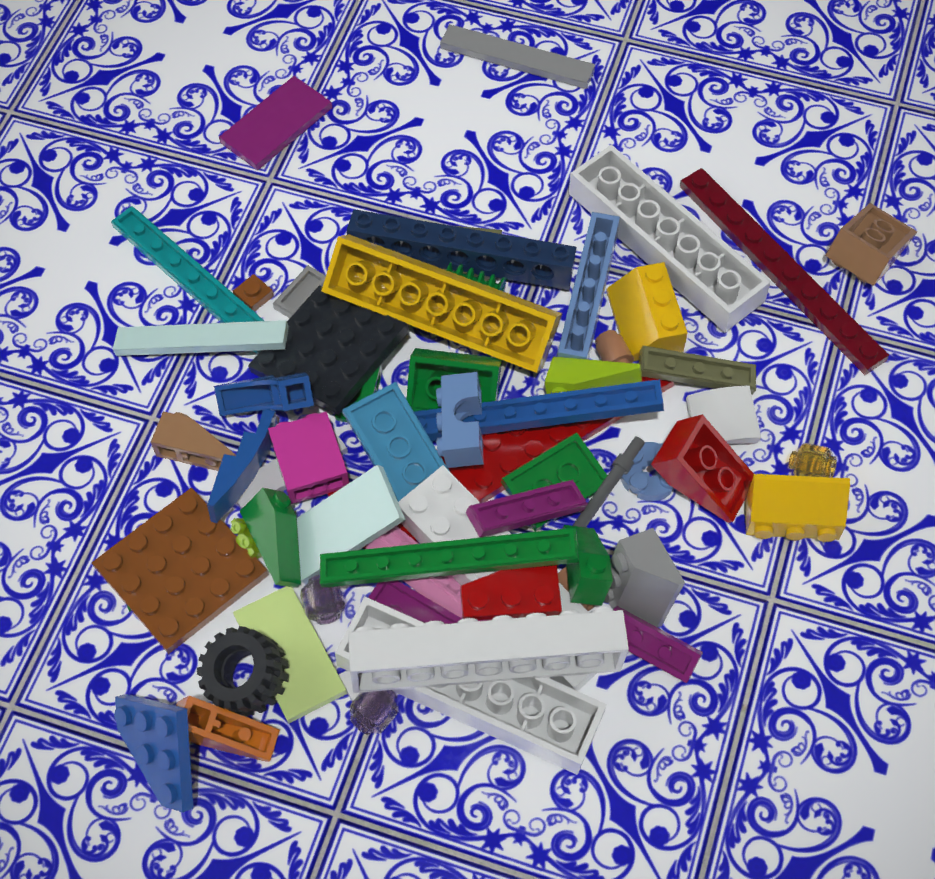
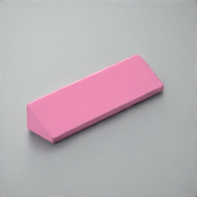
(441, 589)

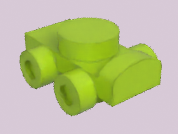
(244, 537)

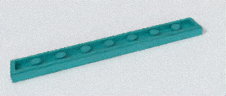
(182, 268)

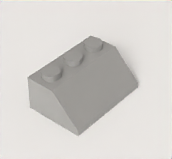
(644, 578)

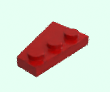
(512, 594)

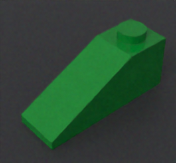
(275, 534)
(592, 576)

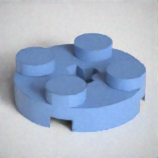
(640, 482)

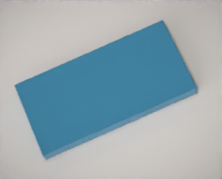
(394, 438)

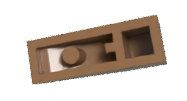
(187, 442)

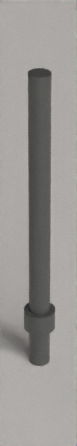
(621, 465)

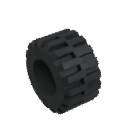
(221, 661)

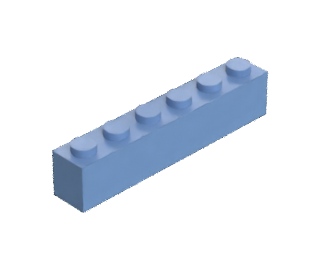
(589, 287)

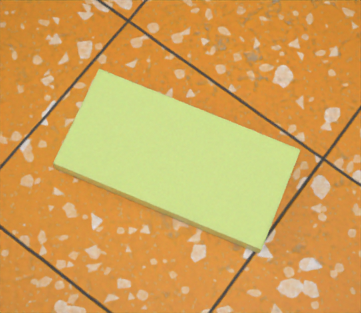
(311, 673)

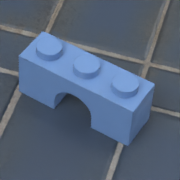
(460, 440)

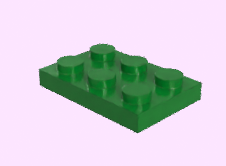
(561, 463)

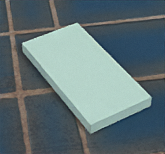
(347, 520)

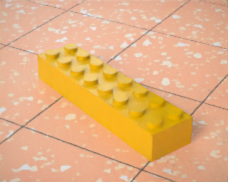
(441, 302)

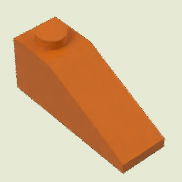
(227, 730)

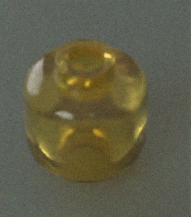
(813, 461)

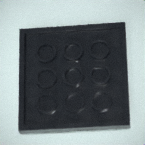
(334, 346)

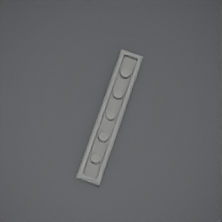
(517, 56)

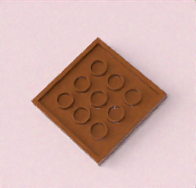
(179, 570)

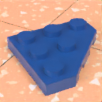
(160, 745)

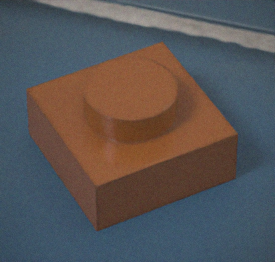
(253, 292)

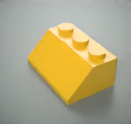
(647, 310)
(797, 507)

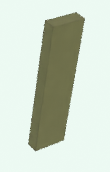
(696, 369)

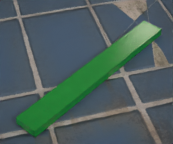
(449, 558)

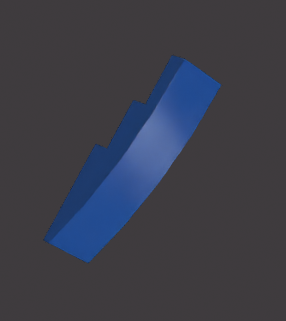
(240, 470)

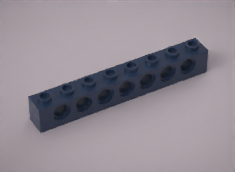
(494, 253)

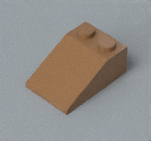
(870, 244)

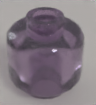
(322, 603)
(373, 711)

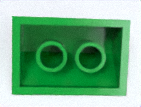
(429, 365)

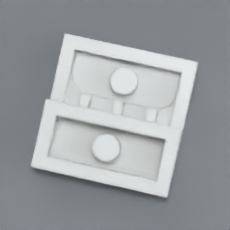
(729, 412)

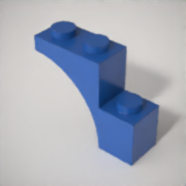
(264, 393)

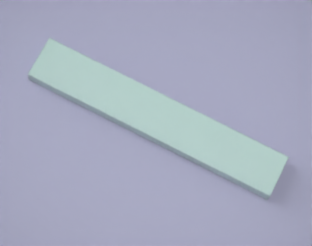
(201, 338)

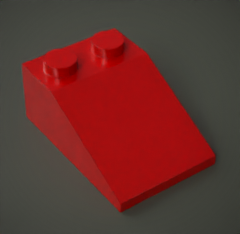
(704, 467)

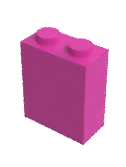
(308, 457)

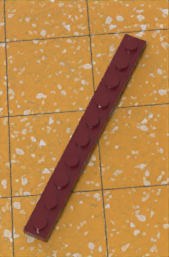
(784, 272)

